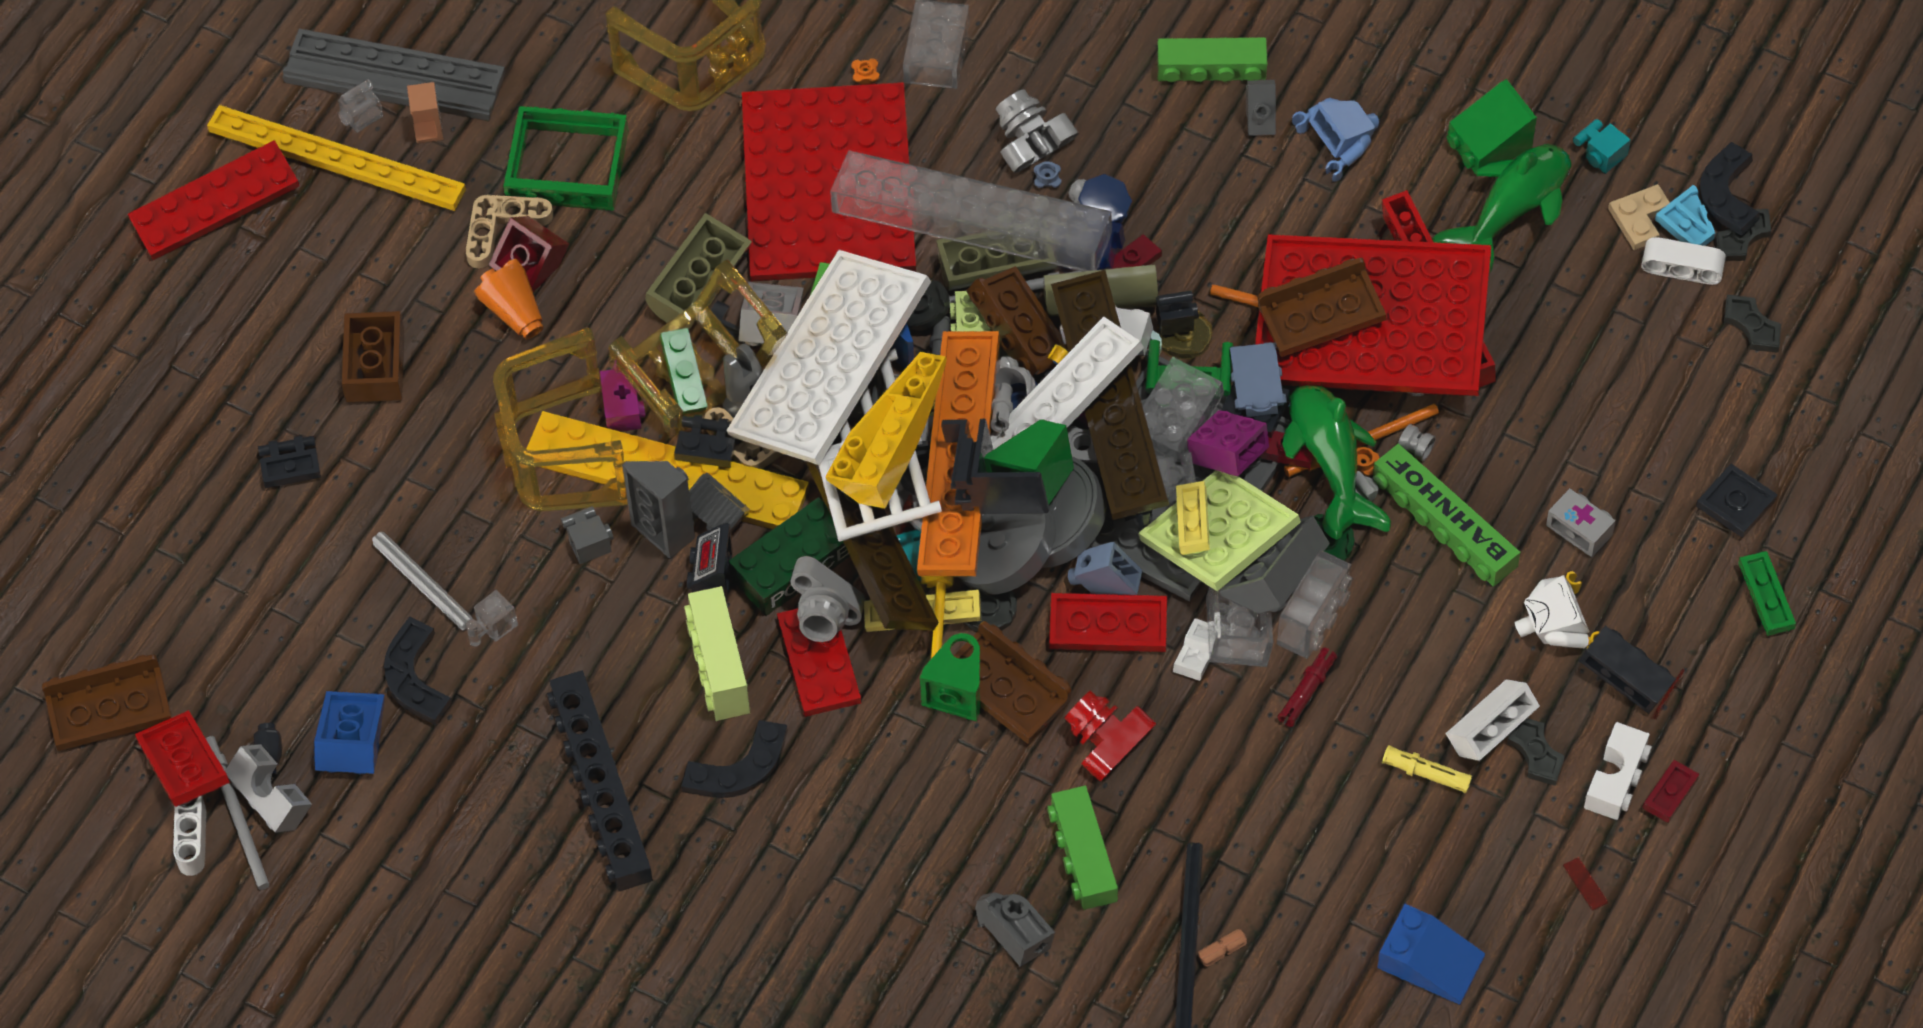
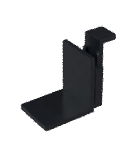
(989, 491)

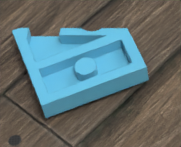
(1687, 219)

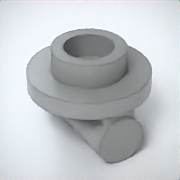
(1366, 486)

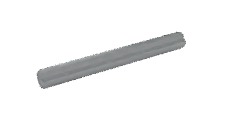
(421, 580)

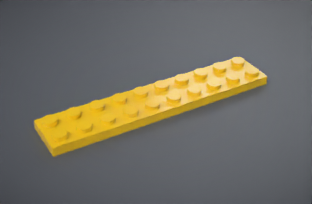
(767, 494)

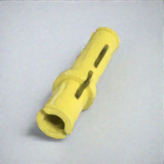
(1433, 771)

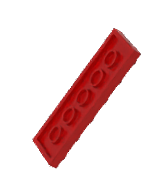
(213, 200)

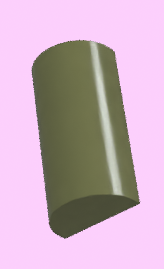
(965, 263)
(692, 267)
(1129, 286)

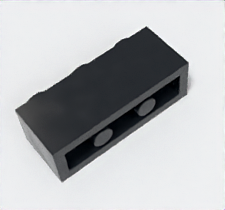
(1627, 669)

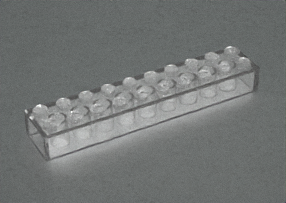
(971, 211)

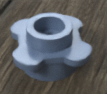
(1044, 169)

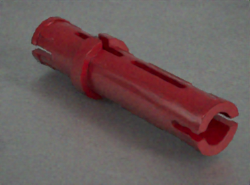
(1313, 677)

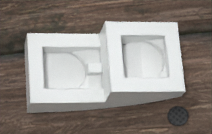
(1195, 653)

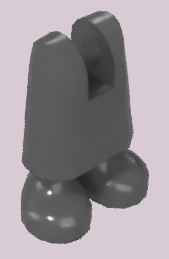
(740, 377)

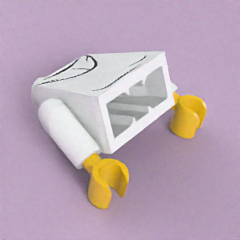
(1556, 614)

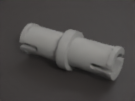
(1001, 407)

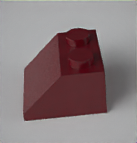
(532, 246)

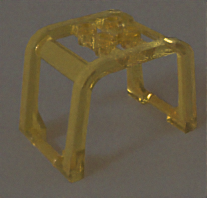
(736, 30)
(625, 359)
(523, 460)

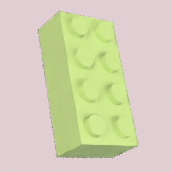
(717, 654)

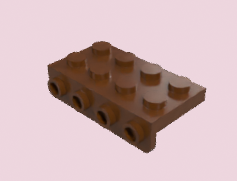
(1320, 307)
(1019, 317)
(1015, 685)
(106, 701)

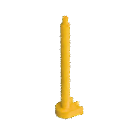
(940, 584)

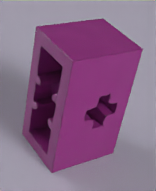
(620, 402)

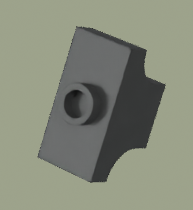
(1261, 107)

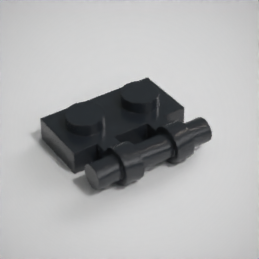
(705, 448)
(289, 467)

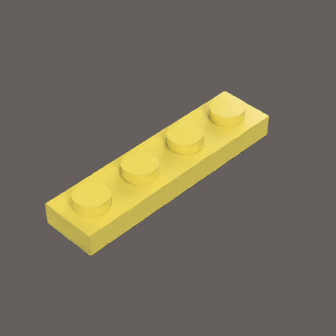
(959, 608)

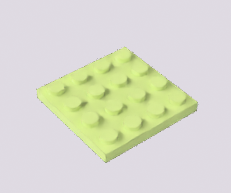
(1241, 529)

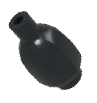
(271, 741)

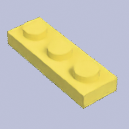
(1192, 517)

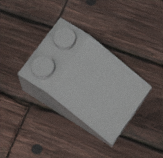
(779, 299)

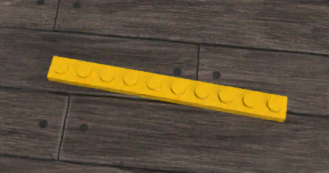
(338, 158)

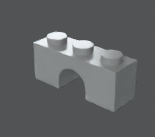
(251, 775)

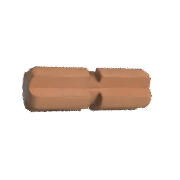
(1216, 950)

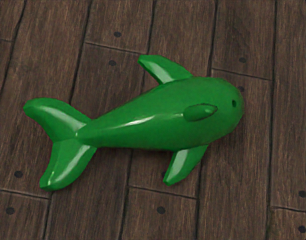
(1520, 186)
(1331, 437)

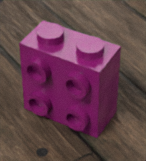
(1228, 442)

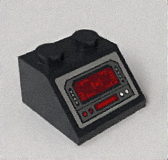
(711, 560)

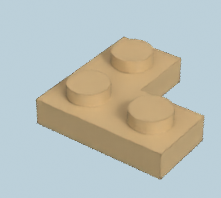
(1634, 214)

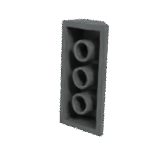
(660, 504)
(1279, 570)

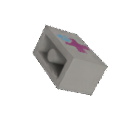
(1580, 522)

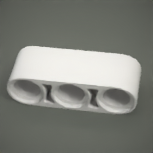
(1683, 261)
(193, 842)

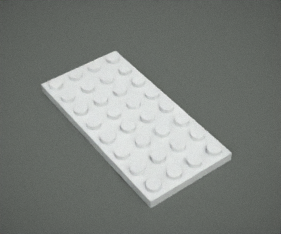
(828, 356)

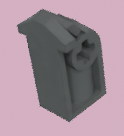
(1015, 925)

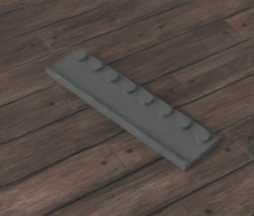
(343, 63)

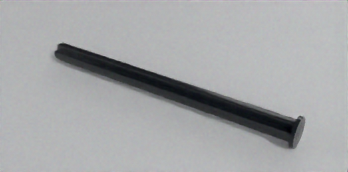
(1189, 935)

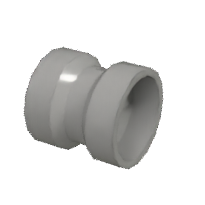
(1416, 442)

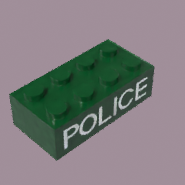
(768, 564)

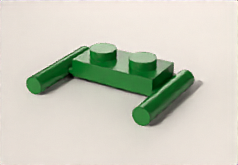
(1222, 374)

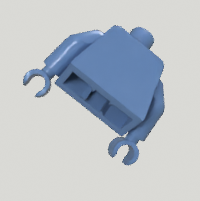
(1342, 128)

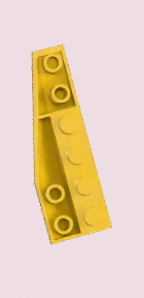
(888, 434)

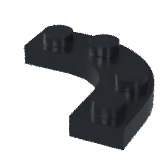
(1716, 192)
(401, 674)
(743, 775)

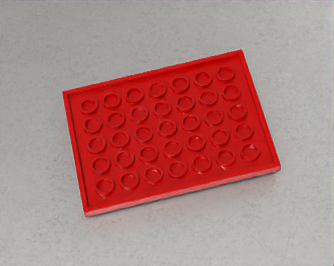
(791, 162)
(1431, 306)

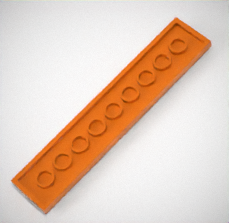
(965, 392)

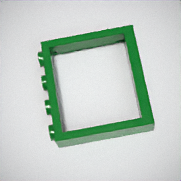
(570, 121)

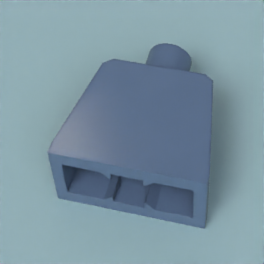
(1106, 571)

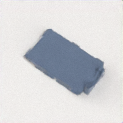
(1257, 379)

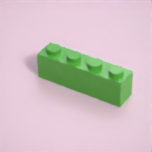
(1212, 59)
(1084, 848)

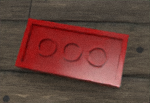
(1108, 622)
(819, 668)
(182, 758)

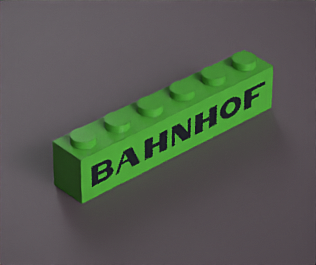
(1445, 515)

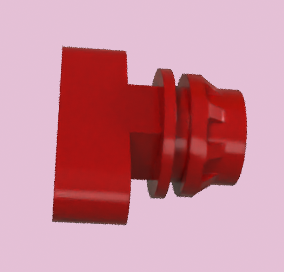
(1112, 737)

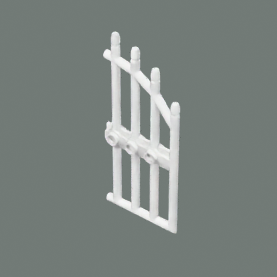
(897, 515)

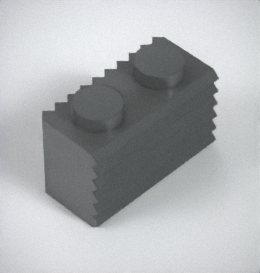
(715, 503)

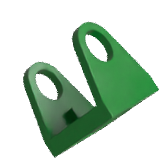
(952, 682)

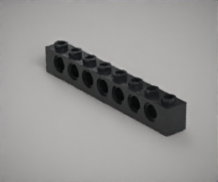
(626, 871)

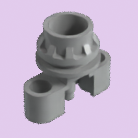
(1036, 139)
(825, 600)

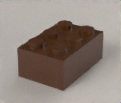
(373, 356)

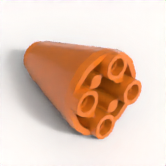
(511, 298)

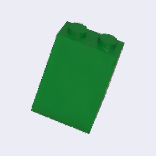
(1493, 128)
(1039, 448)

